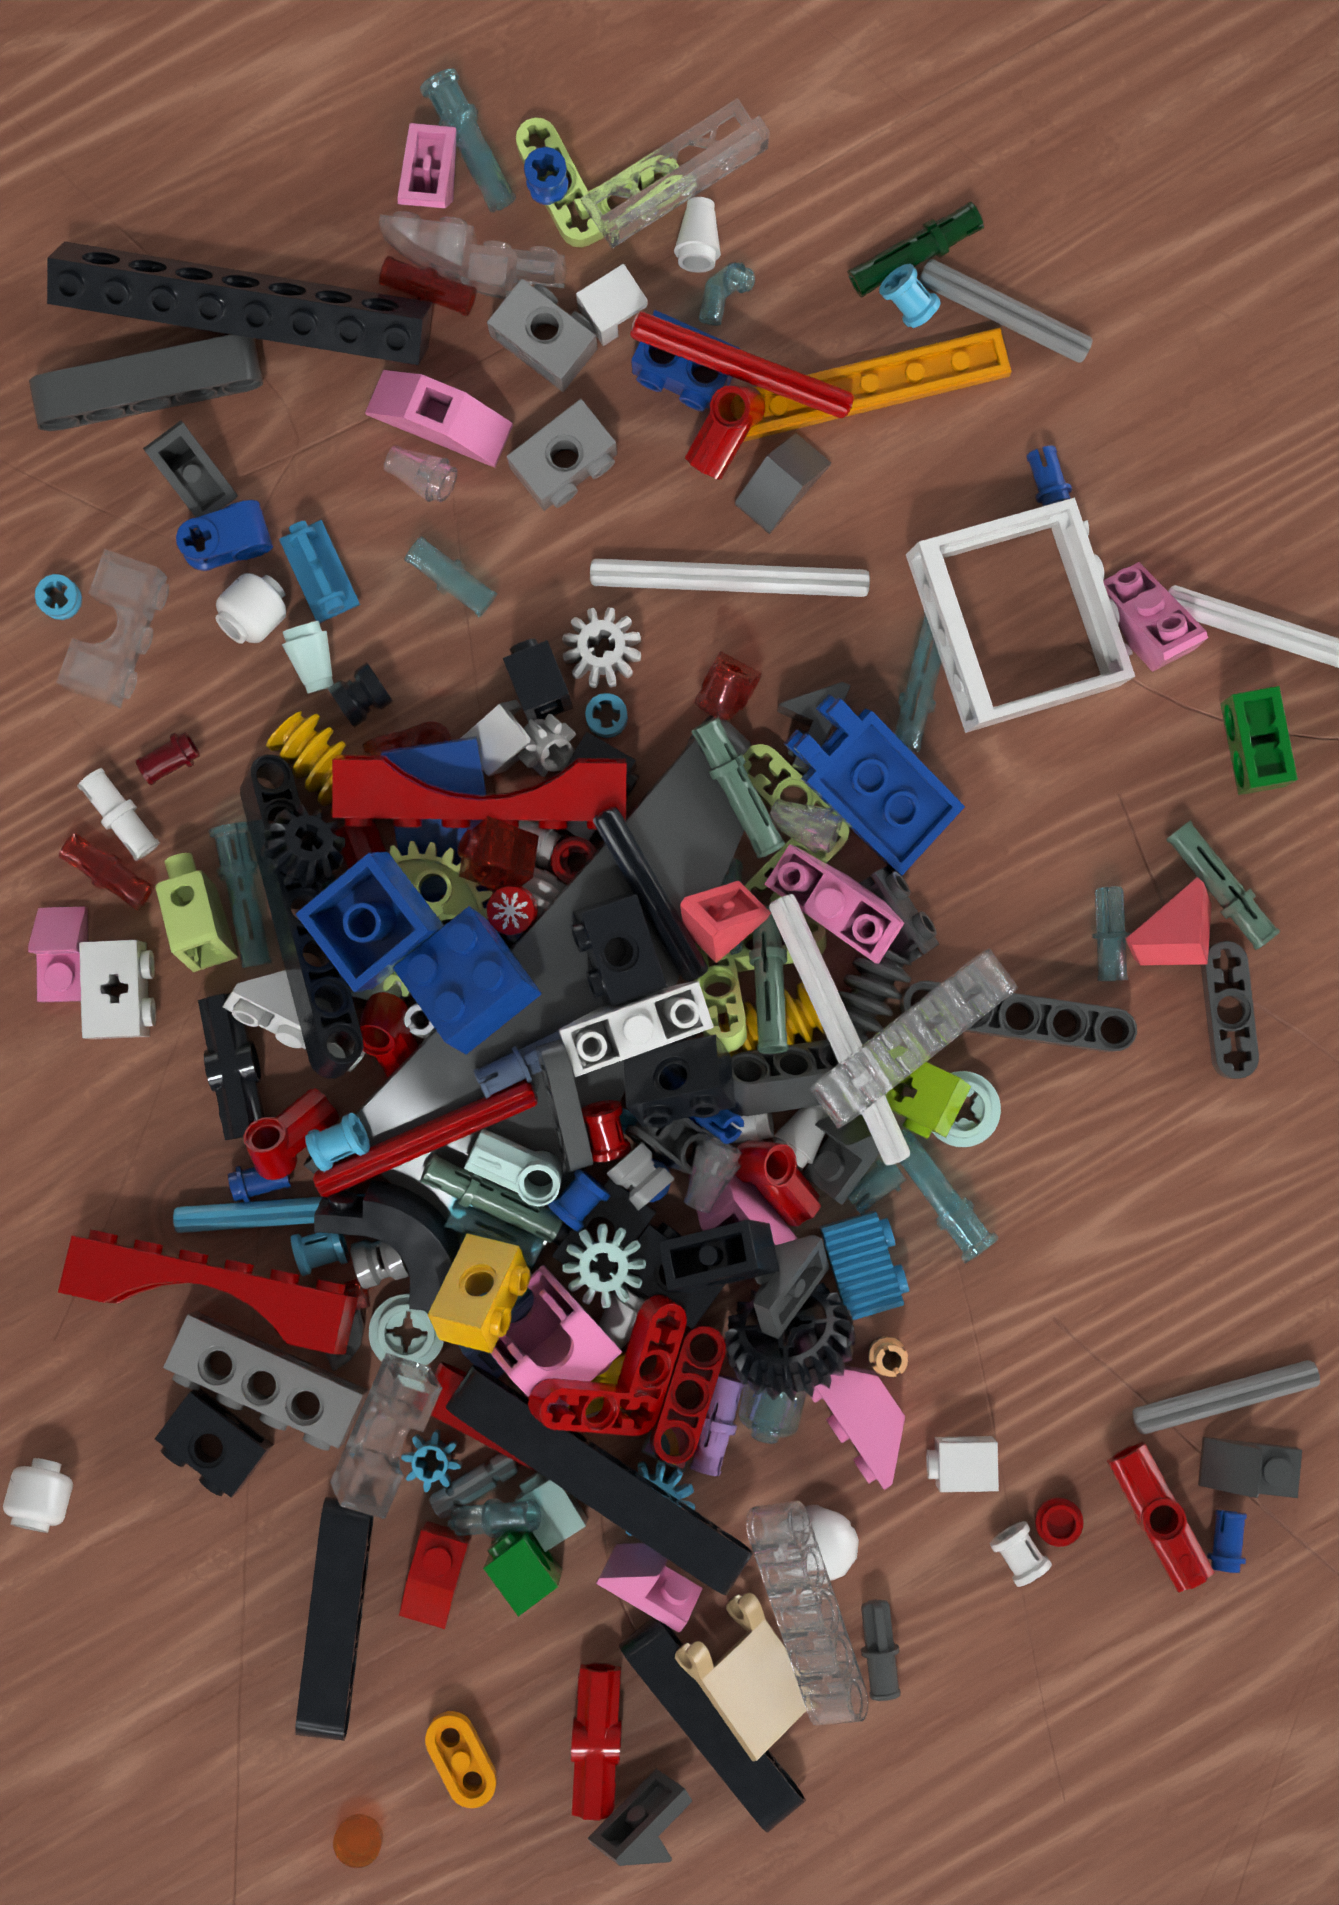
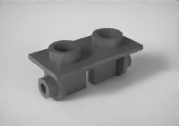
(917, 927)

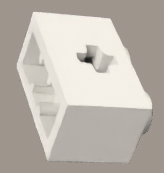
(104, 966)

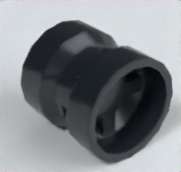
(358, 696)

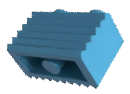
(863, 1264)

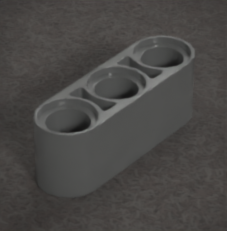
(779, 1080)

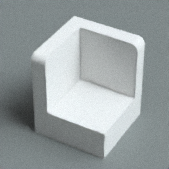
(611, 302)
(499, 738)

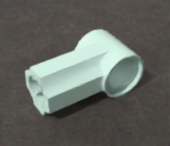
(510, 1164)

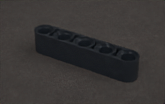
(334, 1622)
(760, 1784)

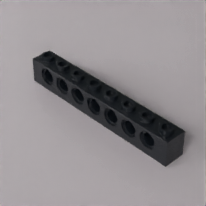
(239, 302)

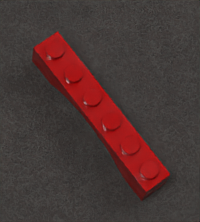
(378, 788)
(301, 1314)

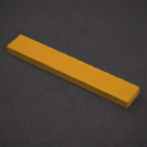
(891, 380)

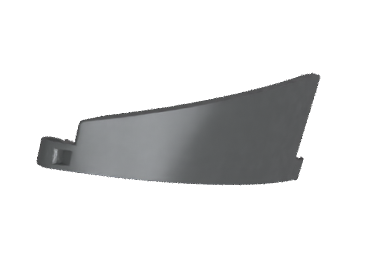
(689, 843)

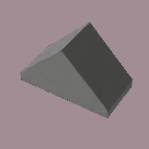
(781, 482)

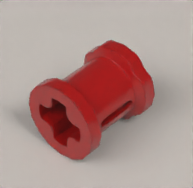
(605, 1130)

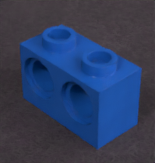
(677, 374)

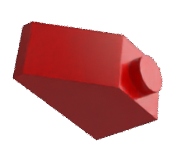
(434, 1575)

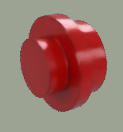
(1059, 1522)

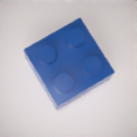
(369, 920)
(467, 980)

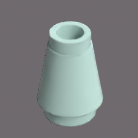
(310, 655)

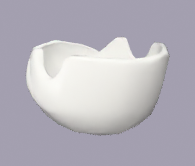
(835, 1539)

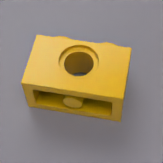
(479, 1267)

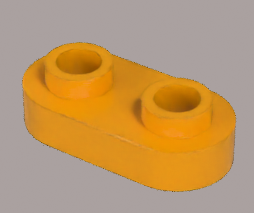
(459, 1758)

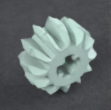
(593, 1278)

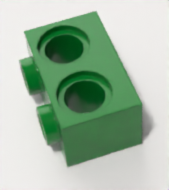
(1258, 740)
(522, 1569)

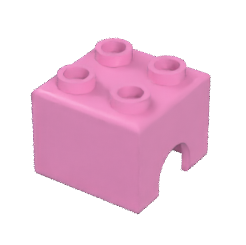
(553, 1339)

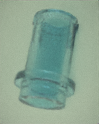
(876, 1185)

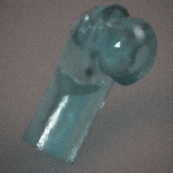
(720, 286)

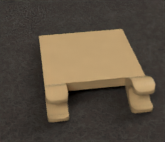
(751, 1682)

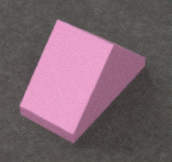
(428, 166)

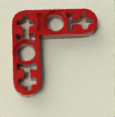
(630, 1389)

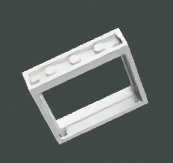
(951, 634)

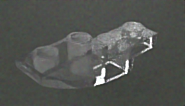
(453, 251)

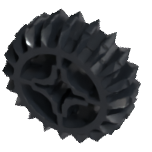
(805, 1353)

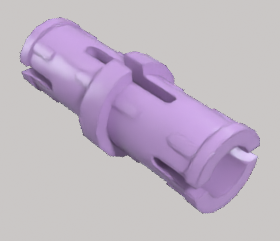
(718, 1426)

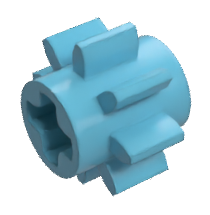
(420, 1467)

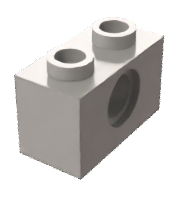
(556, 358)
(572, 430)

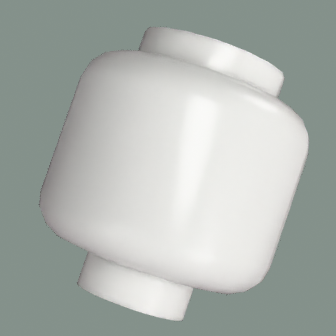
(251, 608)
(38, 1495)

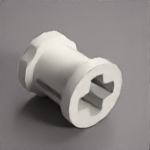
(1021, 1554)

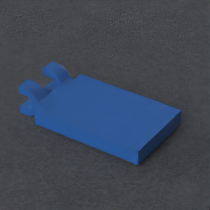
(451, 766)
(876, 784)

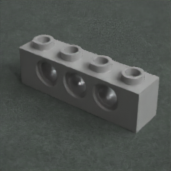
(191, 1367)

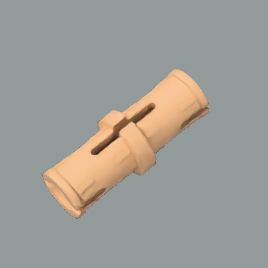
(898, 1361)

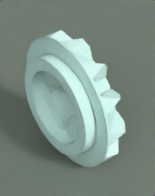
(985, 1108)
(393, 1314)

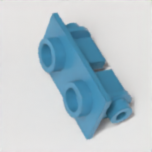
(318, 570)

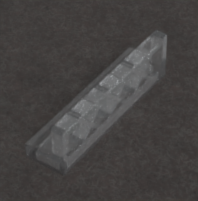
(681, 181)

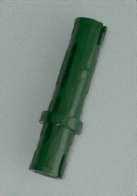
(930, 241)

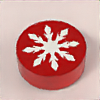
(512, 910)

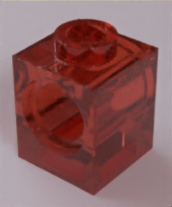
(497, 854)

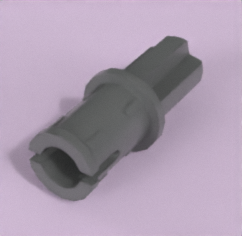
(880, 1650)

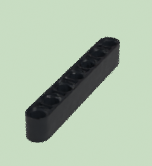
(293, 938)
(601, 1481)

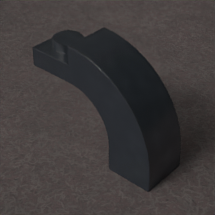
(405, 1224)

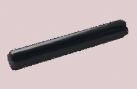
(650, 894)

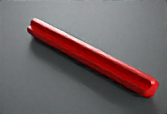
(741, 365)
(426, 1138)

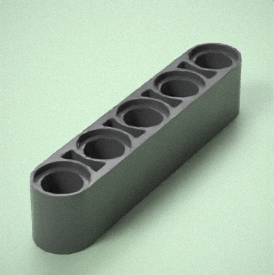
(145, 382)
(1040, 1024)

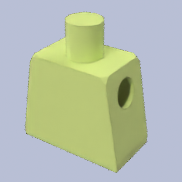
(194, 915)

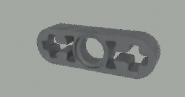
(1245, 1044)
(564, 1105)

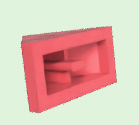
(722, 917)
(1177, 931)

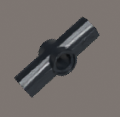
(231, 1067)

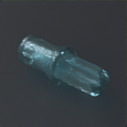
(1110, 934)
(495, 1518)

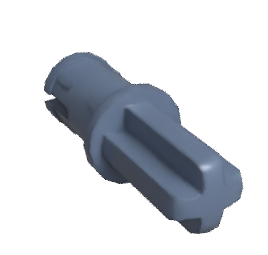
(511, 1068)

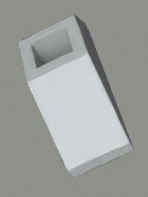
(270, 1005)
(635, 1027)

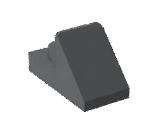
(190, 471)
(804, 711)
(842, 1157)
(783, 1293)
(1250, 1468)
(633, 1828)

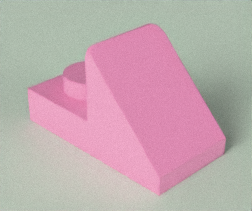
(56, 947)
(644, 1581)

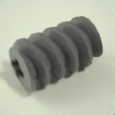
(871, 990)

